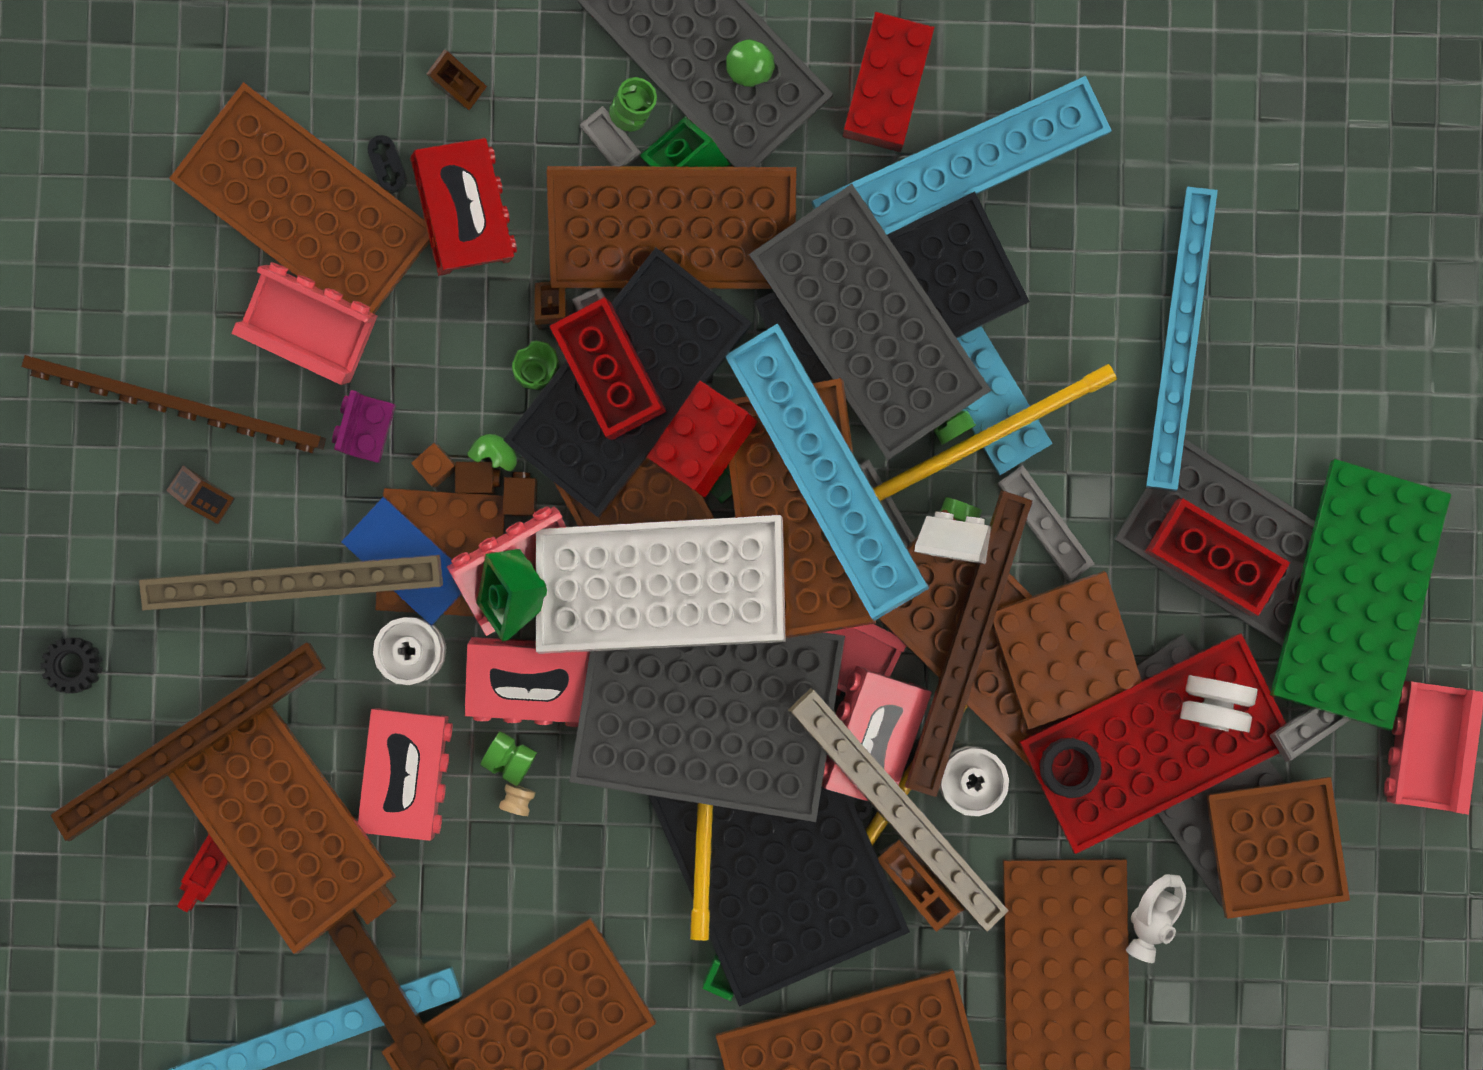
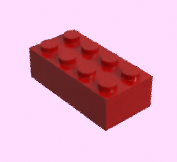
(888, 82)
(607, 368)
(1217, 557)

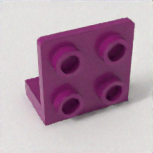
(363, 426)

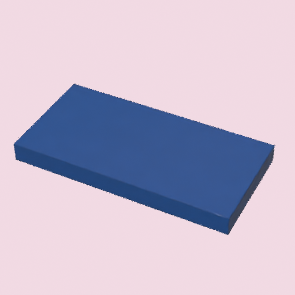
(389, 535)

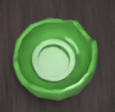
(750, 63)
(535, 365)
(494, 448)

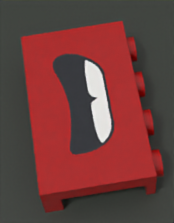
(463, 205)

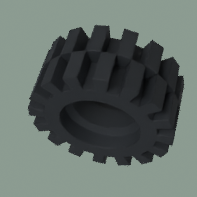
(53, 665)

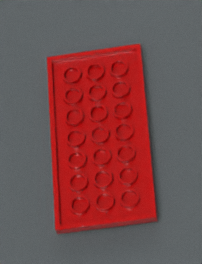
(1149, 751)

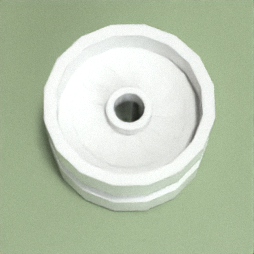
(391, 652)
(1218, 704)
(990, 786)

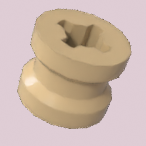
(517, 800)

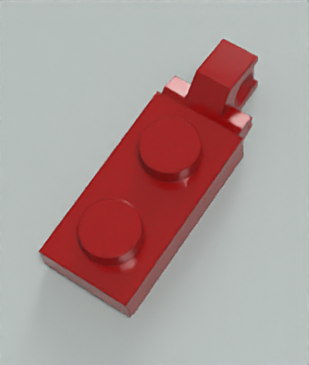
(202, 874)

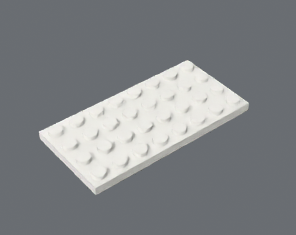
(661, 585)

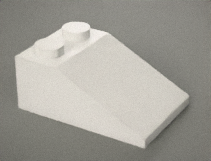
(954, 539)

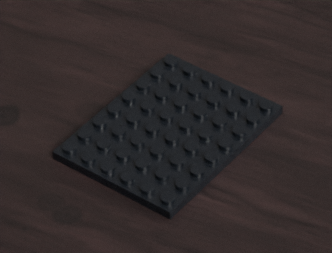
(786, 890)

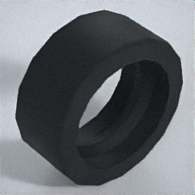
(1087, 784)

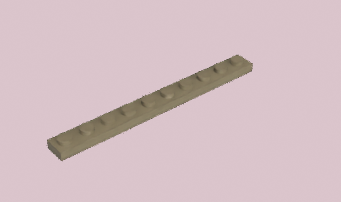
(291, 582)
(897, 809)

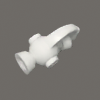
(1155, 917)

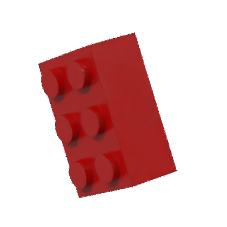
(702, 439)

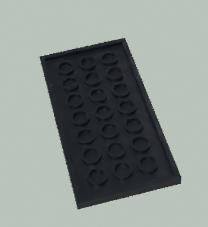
(955, 263)
(680, 339)

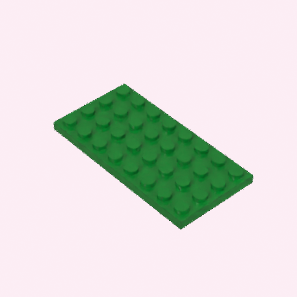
(1361, 594)

